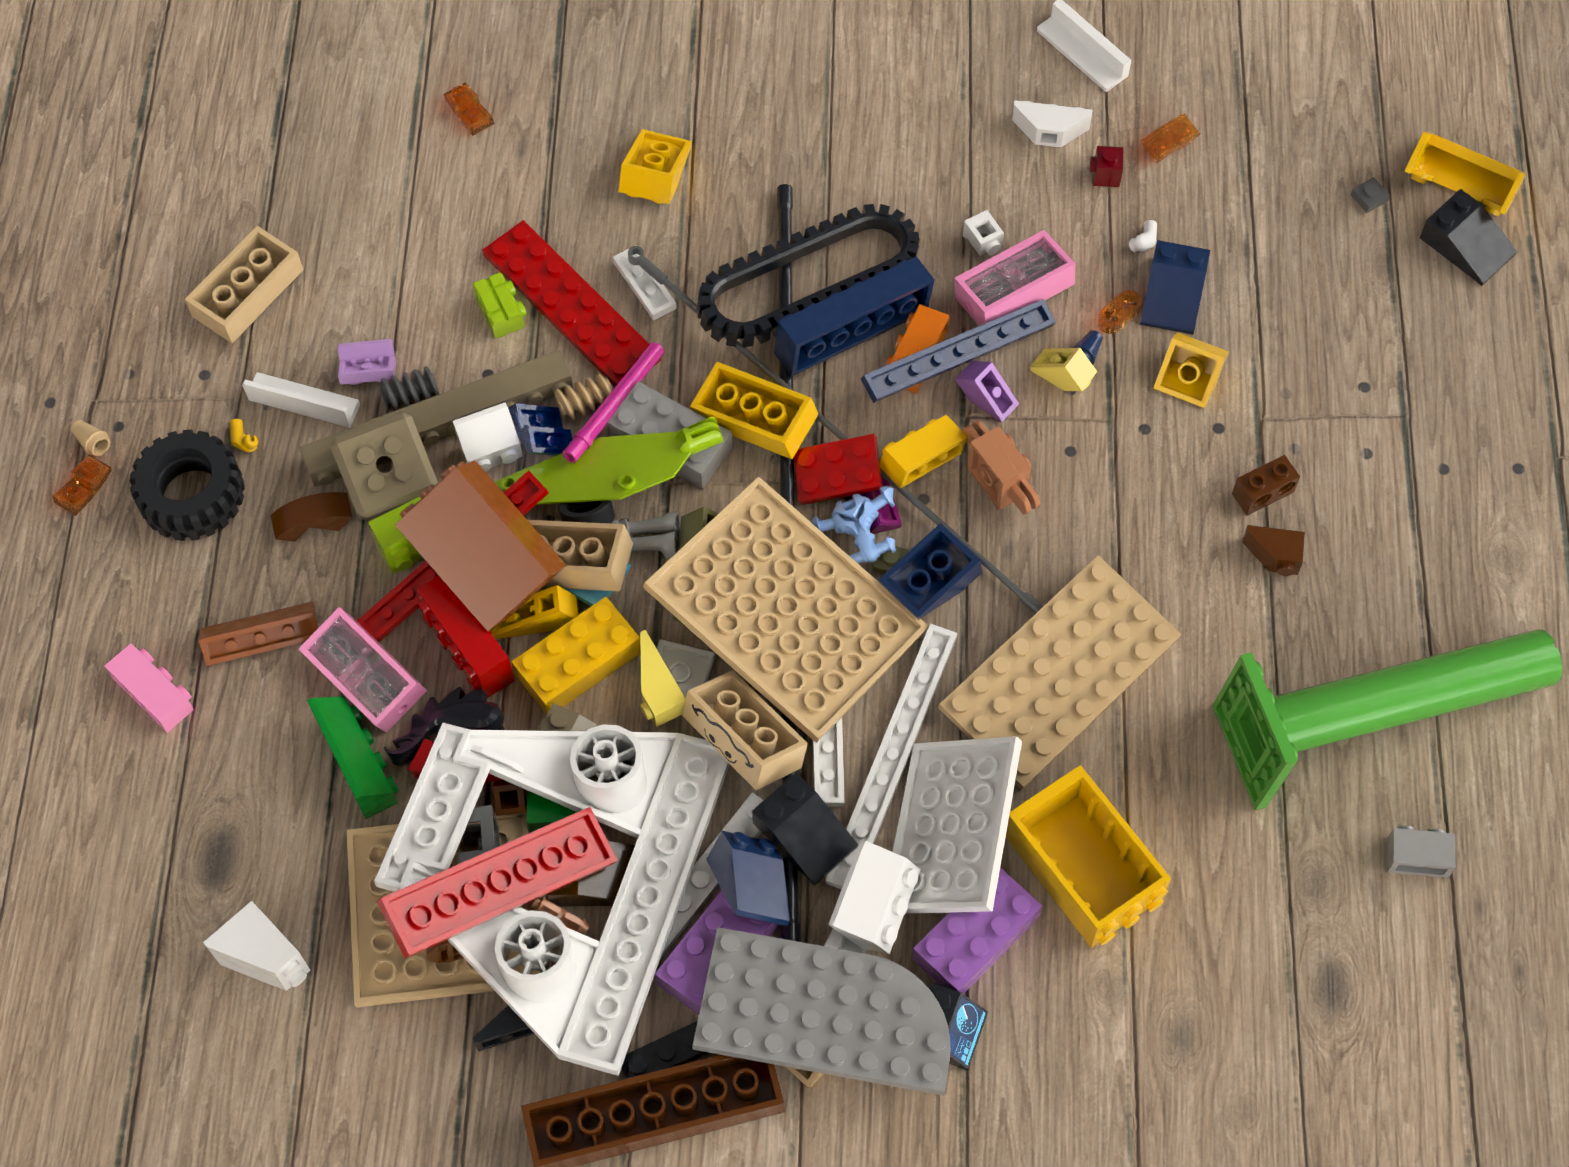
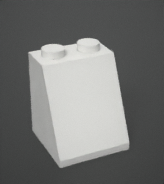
(257, 949)

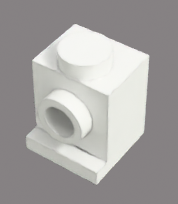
(983, 233)

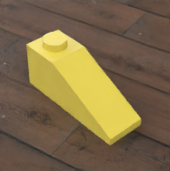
(659, 690)

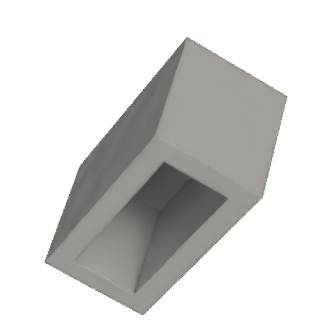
(1421, 852)

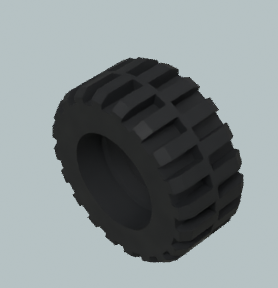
(178, 455)

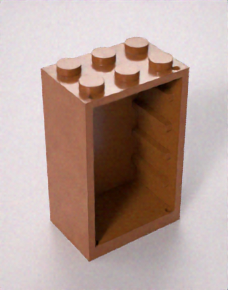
(479, 543)

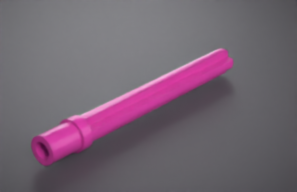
(584, 438)

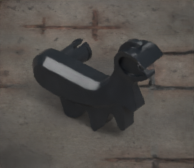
(457, 709)

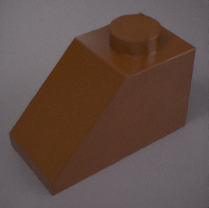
(1276, 548)

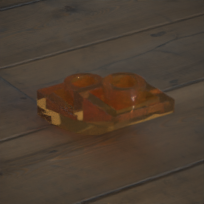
(468, 108)
(1170, 137)
(85, 483)

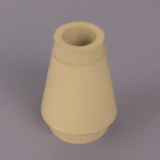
(91, 438)

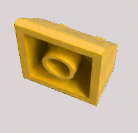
(1190, 369)

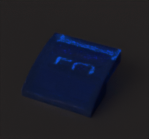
(540, 429)

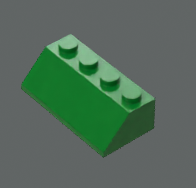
(354, 755)

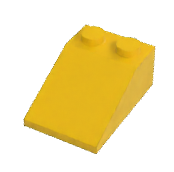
(654, 166)

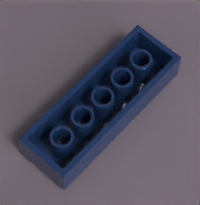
(852, 316)

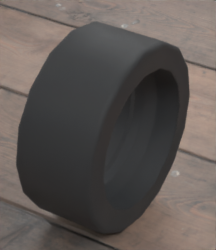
(587, 511)

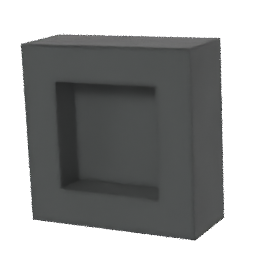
(1370, 195)

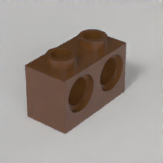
(1265, 485)

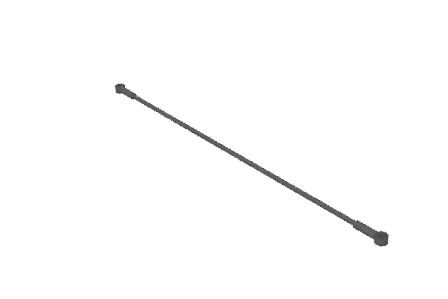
(662, 278)

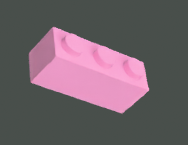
(150, 686)

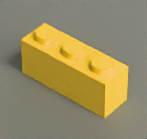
(922, 451)

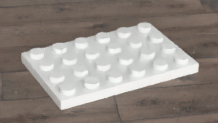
(957, 821)

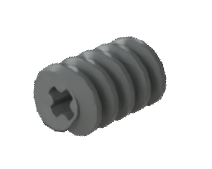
(408, 388)

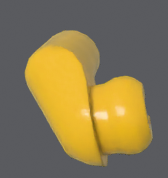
(239, 439)

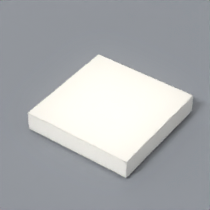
(686, 664)

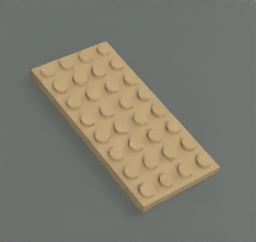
(1062, 668)

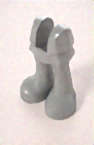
(666, 543)

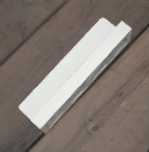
(1085, 46)
(302, 399)

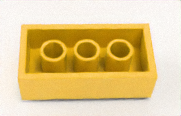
(756, 409)
(577, 656)

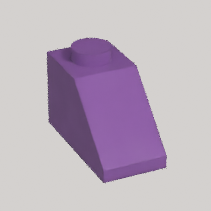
(987, 389)

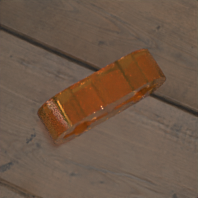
(1123, 316)

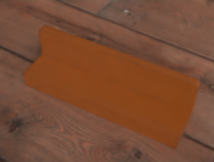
(257, 633)

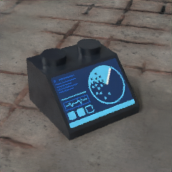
(964, 1023)

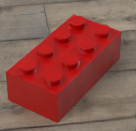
(468, 641)

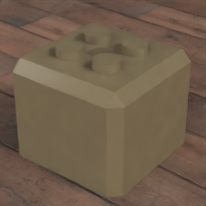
(379, 492)

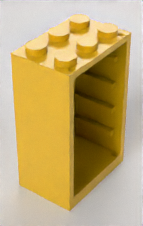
(1087, 857)

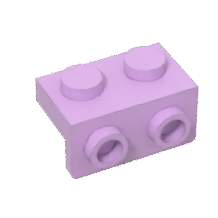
(366, 361)

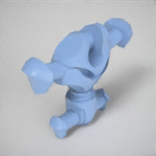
(855, 519)

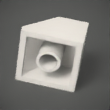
(488, 437)

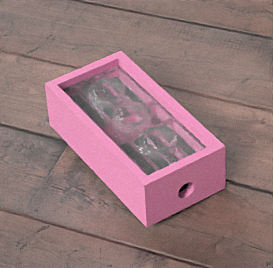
(1015, 278)
(362, 670)

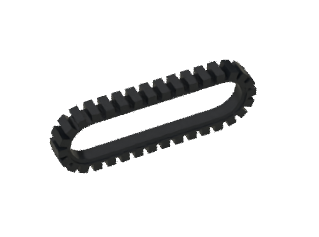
(788, 252)

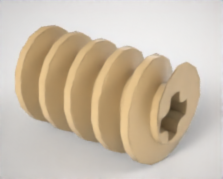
(582, 396)

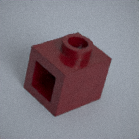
(1107, 166)

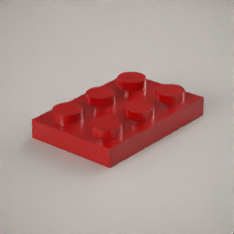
(837, 469)

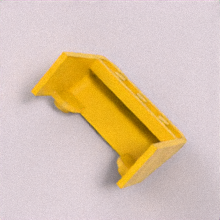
(1465, 169)

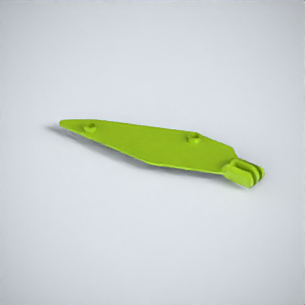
(619, 464)

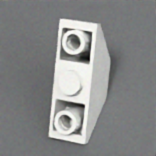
(1051, 123)

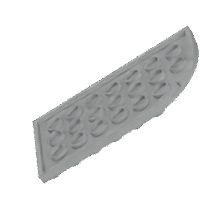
(822, 1012)

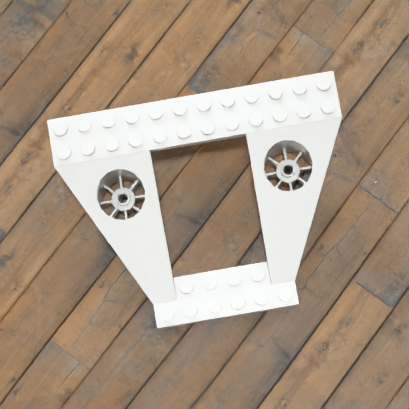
(596, 989)

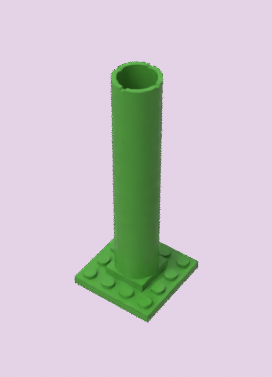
(1271, 729)

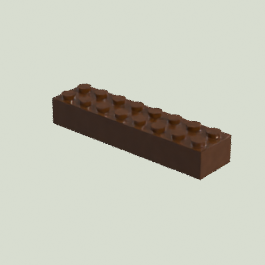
(650, 1110)

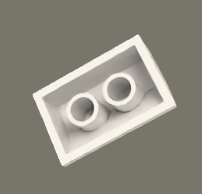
(874, 897)

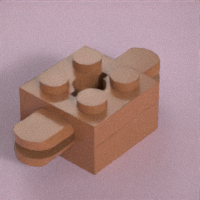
(1000, 468)

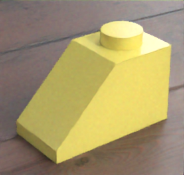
(1064, 368)

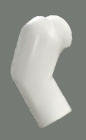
(1145, 240)

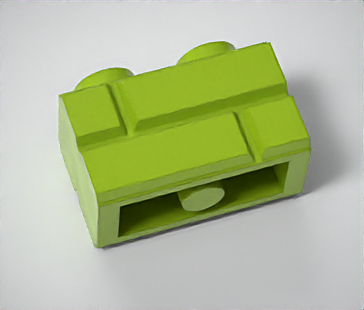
(499, 305)

